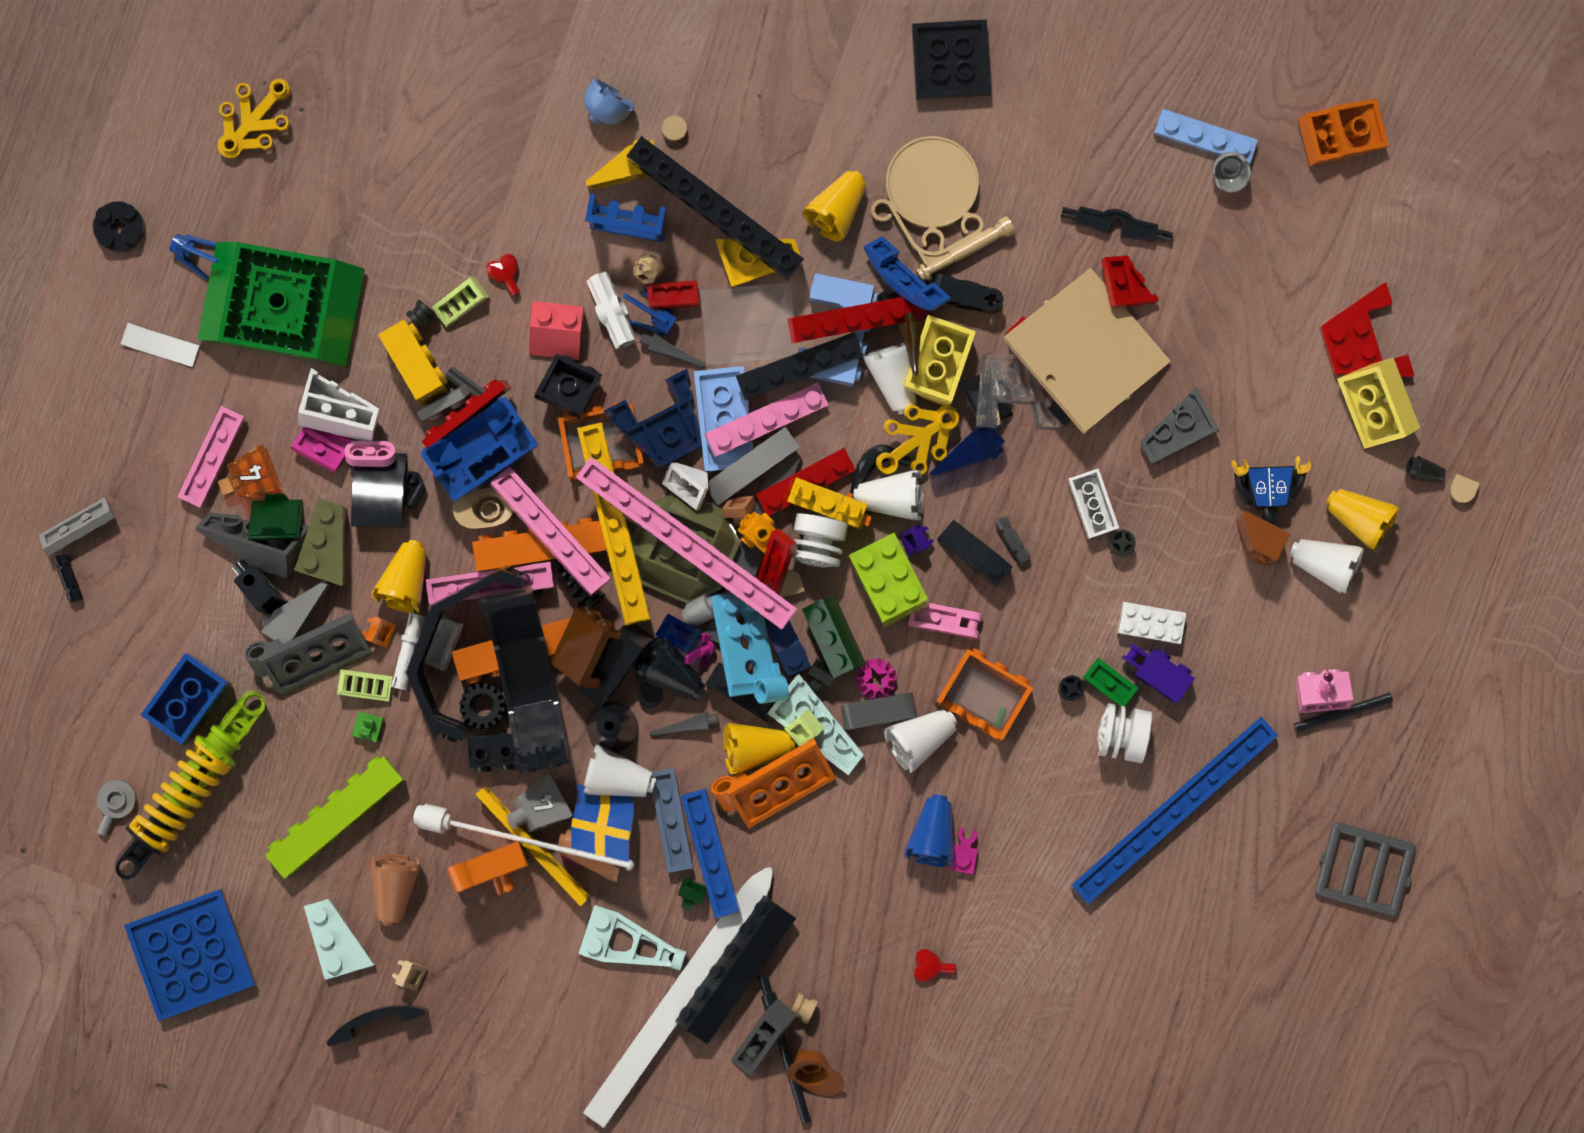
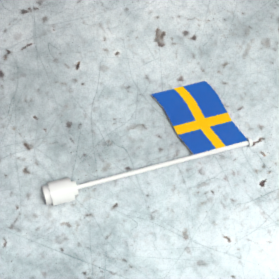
(598, 827)

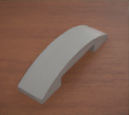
(752, 465)

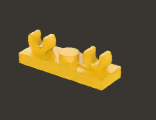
(827, 502)

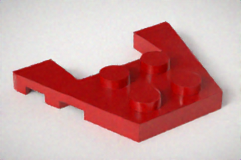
(1351, 337)

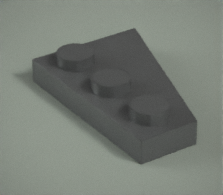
(1181, 428)

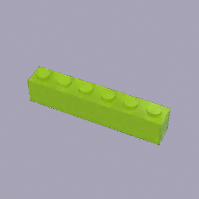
(334, 817)

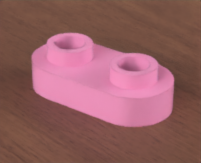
(370, 453)

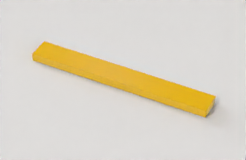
(616, 533)

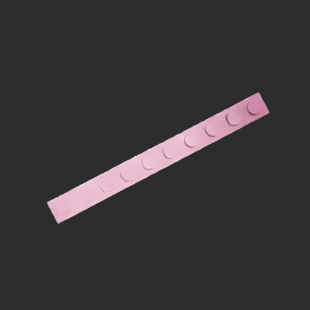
(686, 543)

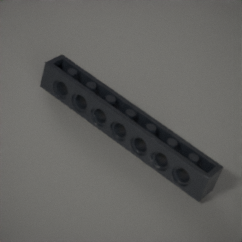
(714, 208)

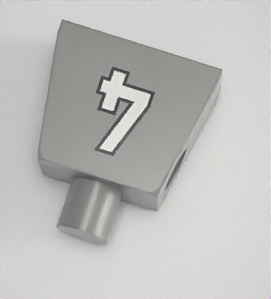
(539, 806)

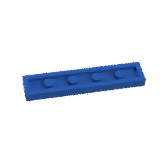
(710, 853)

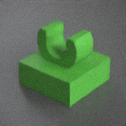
(368, 726)

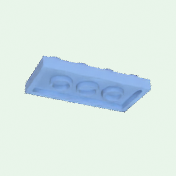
(718, 404)

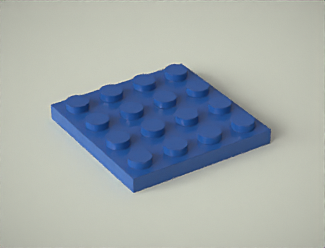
(189, 954)

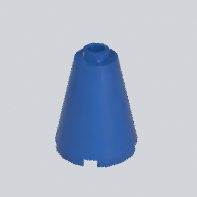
(933, 834)

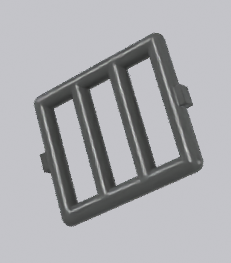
(1345, 894)

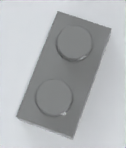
(435, 409)

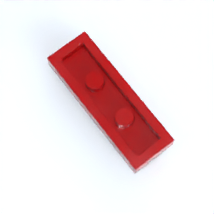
(776, 560)

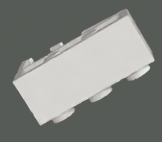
(336, 410)

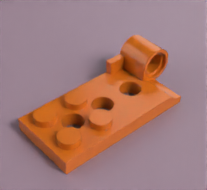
(741, 789)

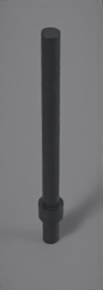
(768, 999)

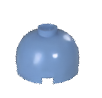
(606, 104)

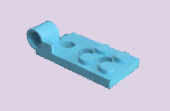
(766, 679)

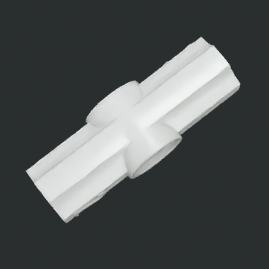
(611, 310)

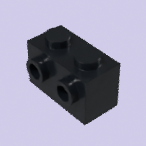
(491, 751)

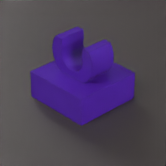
(915, 540)

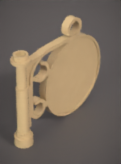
(932, 187)

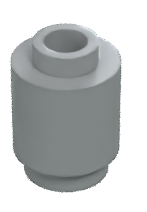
(698, 610)

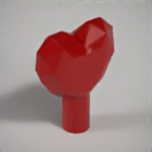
(504, 272)
(930, 966)

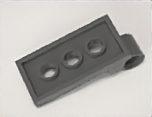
(273, 657)

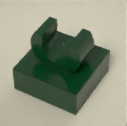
(692, 892)

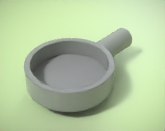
(115, 800)

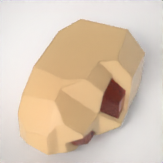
(648, 268)

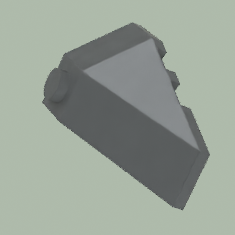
(271, 555)

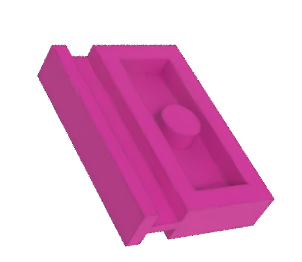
(321, 448)

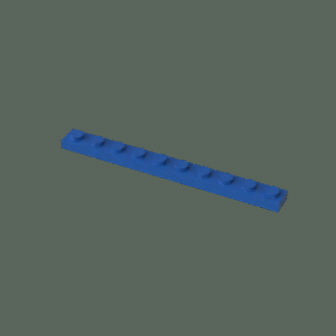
(1174, 810)

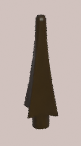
(911, 334)

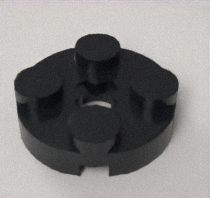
(107, 217)

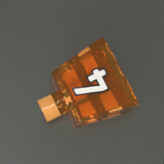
(252, 475)

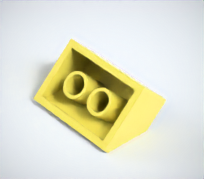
(941, 360)
(1379, 403)

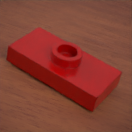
(673, 295)

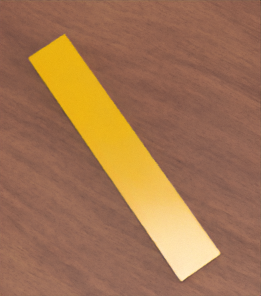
(541, 854)

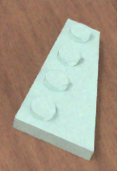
(833, 739)

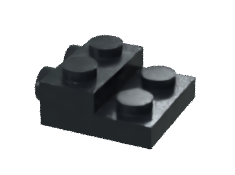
(568, 385)

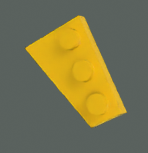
(741, 264)

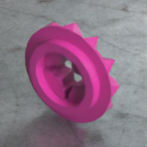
(887, 683)

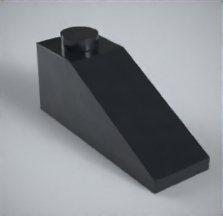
(975, 553)
(719, 683)

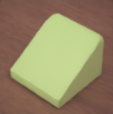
(804, 728)

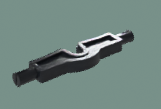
(1130, 227)

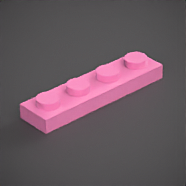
(211, 457)

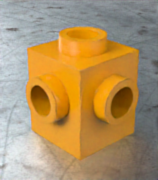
(756, 530)

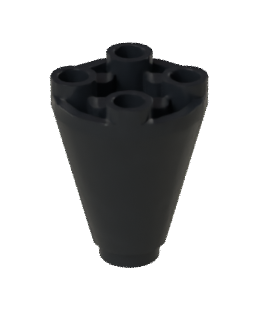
(667, 671)

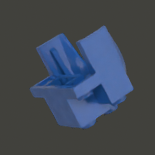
(479, 449)

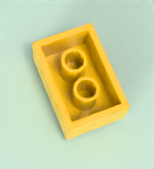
(414, 361)

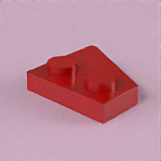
(1125, 283)

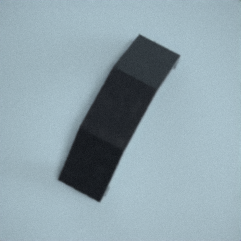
(526, 680)
(438, 722)

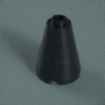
(624, 729)

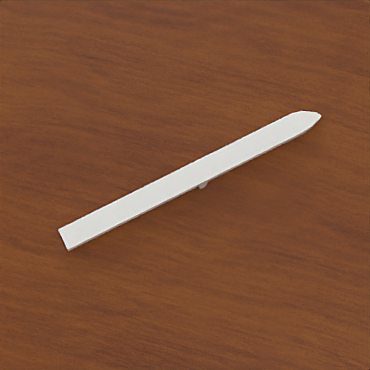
(663, 1019)

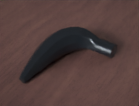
(868, 464)

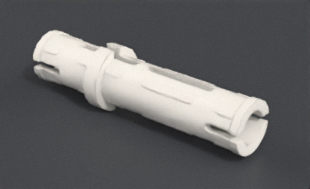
(408, 645)

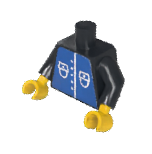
(1270, 486)

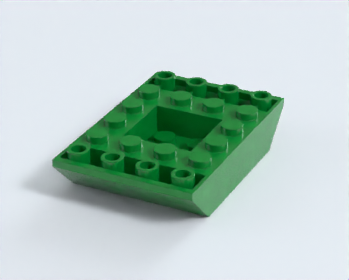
(316, 311)

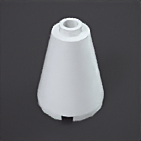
(889, 369)
(894, 495)
(1328, 562)
(919, 737)
(616, 775)

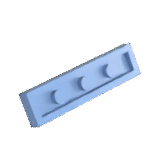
(1203, 135)

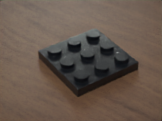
(951, 59)

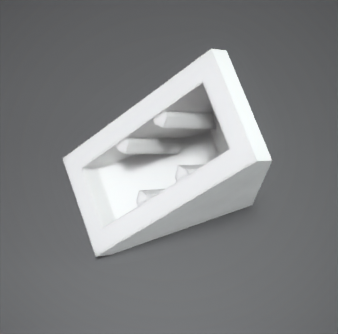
(687, 483)

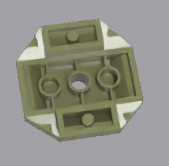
(666, 569)

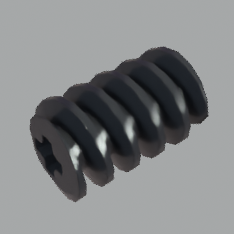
(578, 592)

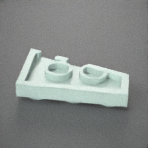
(334, 941)

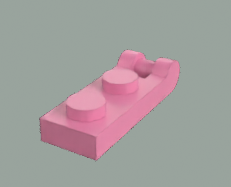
(946, 620)

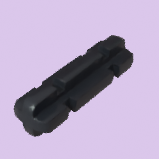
(67, 578)

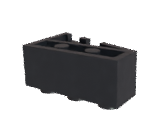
(616, 662)

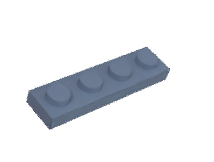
(671, 821)

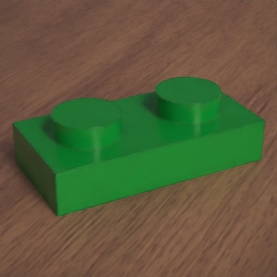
(1110, 682)

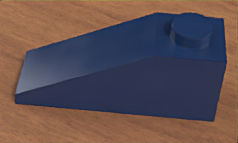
(788, 648)

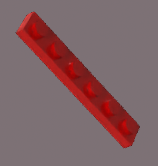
(852, 319)

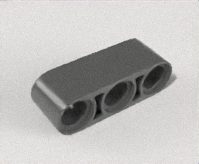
(879, 711)

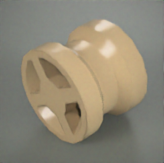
(804, 1008)

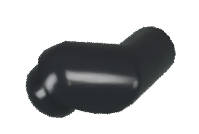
(416, 487)

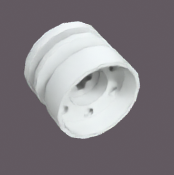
(818, 540)
(1124, 733)

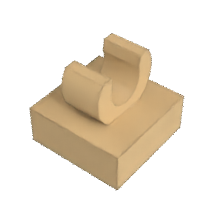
(410, 975)

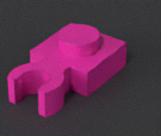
(964, 855)

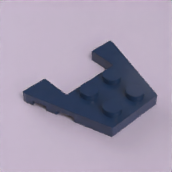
(667, 433)

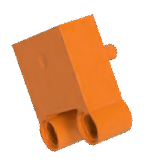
(489, 866)

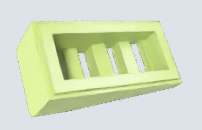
(473, 302)
(343, 679)

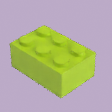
(889, 580)

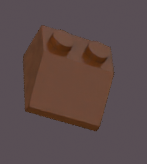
(1261, 538)

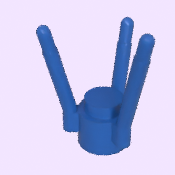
(184, 247)
(661, 319)

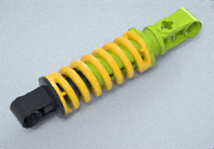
(188, 786)

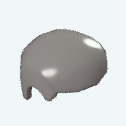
(1231, 172)

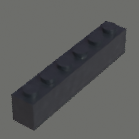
(735, 969)

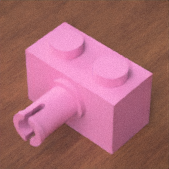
(1323, 691)

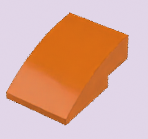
(1343, 131)

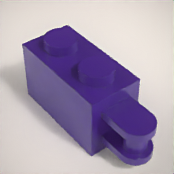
(1160, 673)

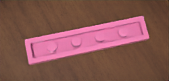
(766, 419)
(539, 578)

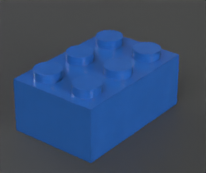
(186, 699)

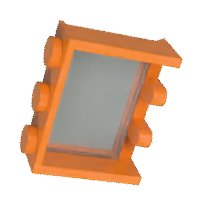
(622, 451)
(984, 694)

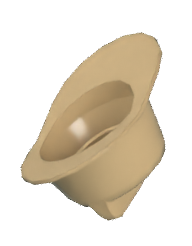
(481, 509)

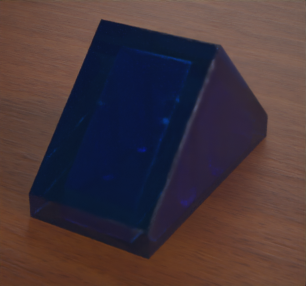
(678, 633)

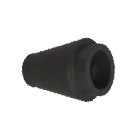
(1424, 470)

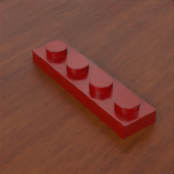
(474, 406)
(819, 473)

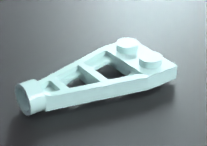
(599, 933)

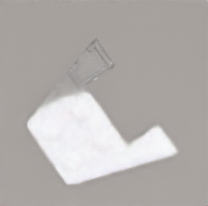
(1010, 382)

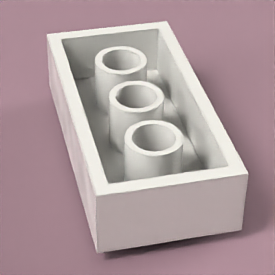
(1093, 504)
(1151, 623)

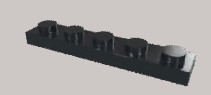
(799, 366)

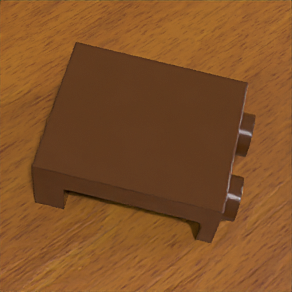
(583, 646)

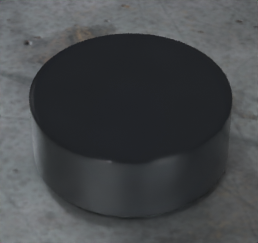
(650, 696)

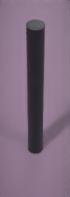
(1342, 713)

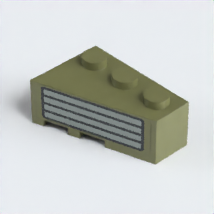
(325, 544)

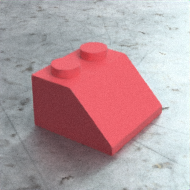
(556, 330)

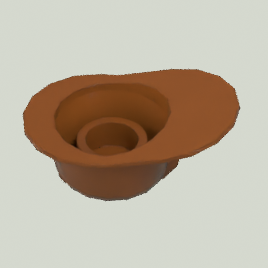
(814, 1074)

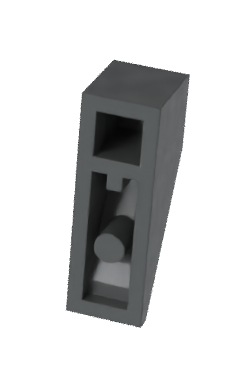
(764, 1036)

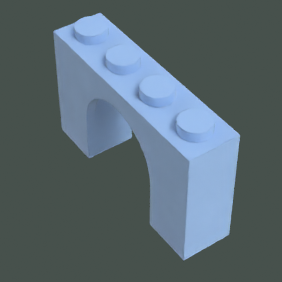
(841, 294)

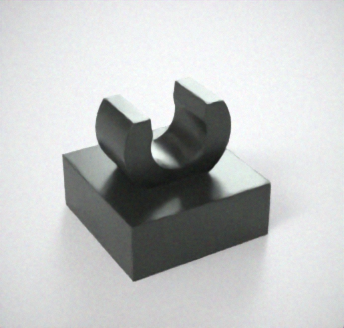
(821, 674)

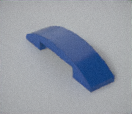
(901, 279)

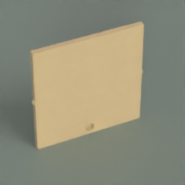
(1086, 350)

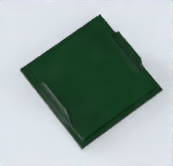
(275, 518)

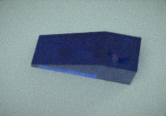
(973, 450)

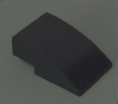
(379, 495)

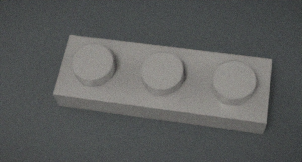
(76, 526)

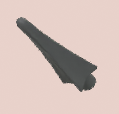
(660, 346)
(698, 722)

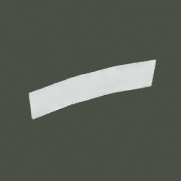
(159, 345)

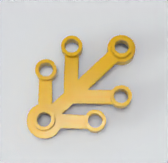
(251, 121)
(920, 437)

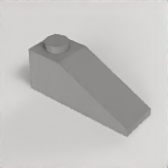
(291, 618)

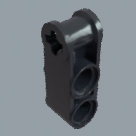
(969, 294)

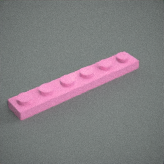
(550, 531)

